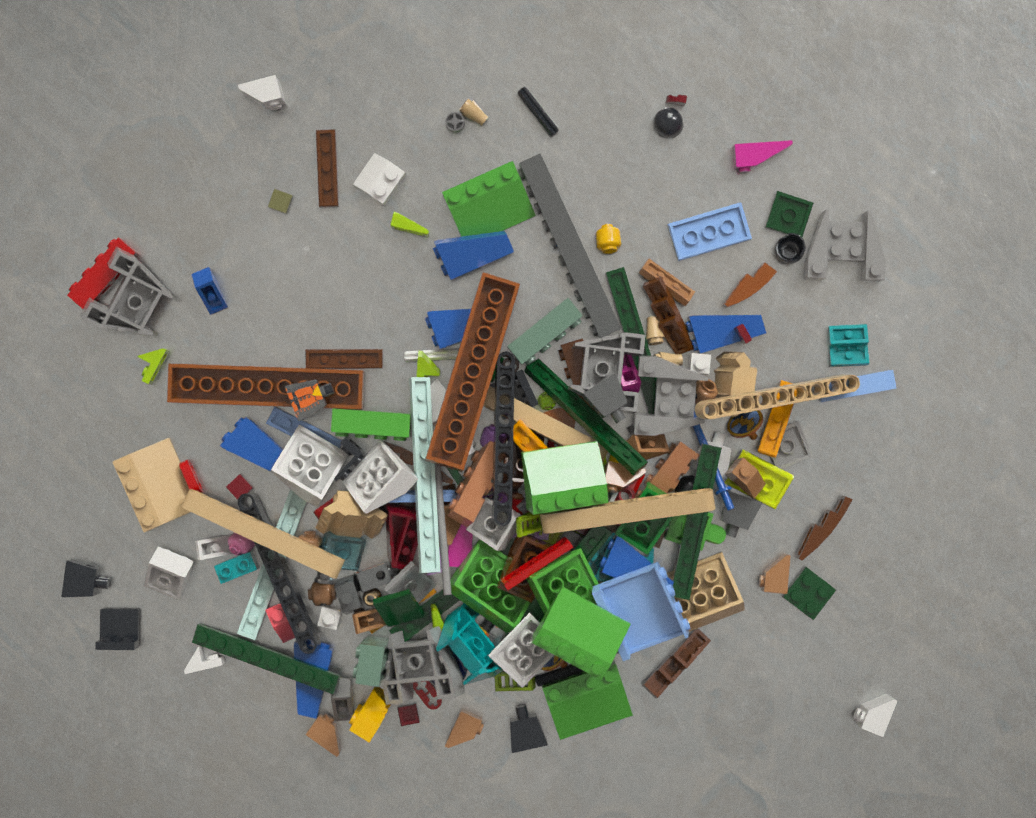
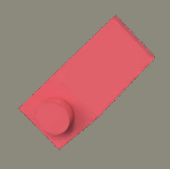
(279, 622)

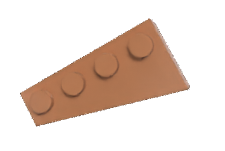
(671, 467)
(475, 486)

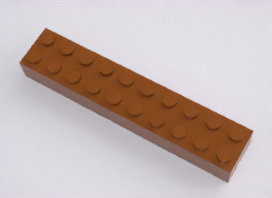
(472, 372)
(259, 385)

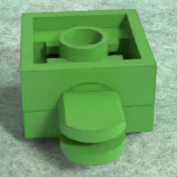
(712, 533)

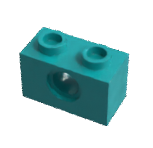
(236, 567)

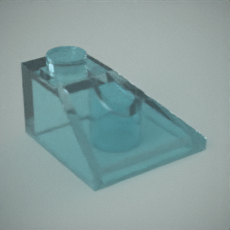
(345, 547)

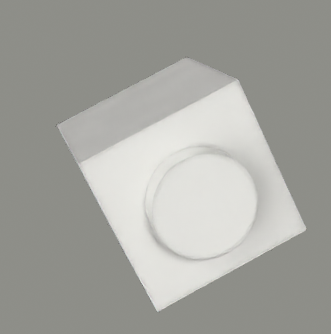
(699, 363)
(330, 617)

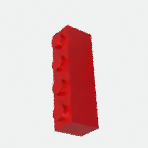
(99, 277)

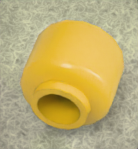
(608, 239)

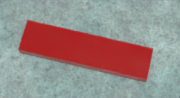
(536, 563)

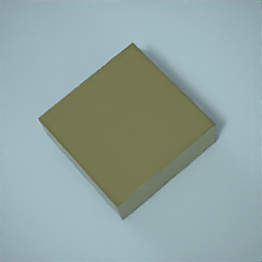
(280, 201)

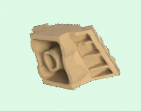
(734, 375)
(347, 518)

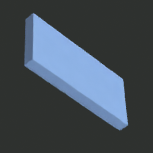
(709, 231)

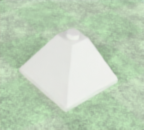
(308, 465)
(379, 478)
(518, 654)

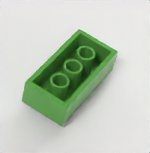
(371, 423)

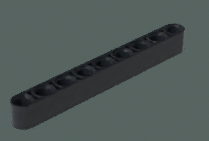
(499, 448)
(279, 583)

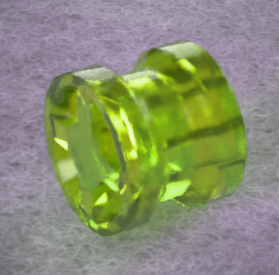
(543, 401)

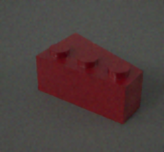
(401, 534)

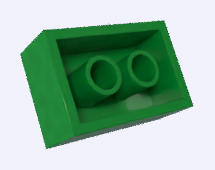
(644, 533)

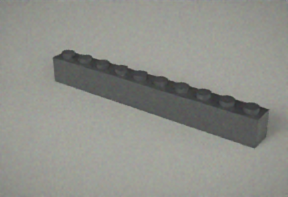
(569, 246)

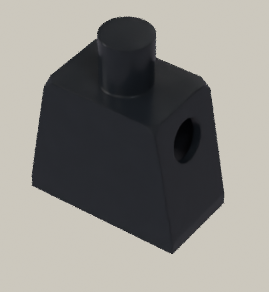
(82, 580)
(526, 731)

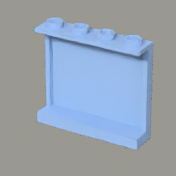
(647, 604)

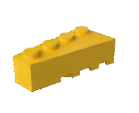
(370, 715)

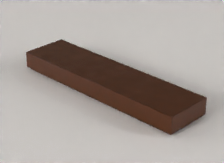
(327, 168)
(344, 358)

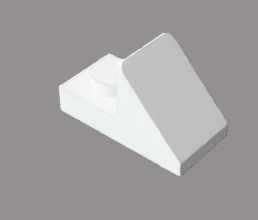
(212, 547)
(199, 663)

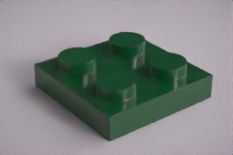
(809, 593)

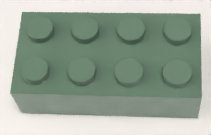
(545, 331)
(372, 658)

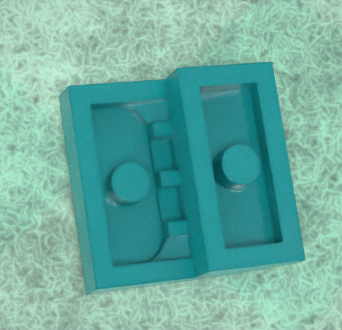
(848, 345)

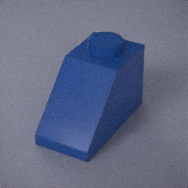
(209, 290)

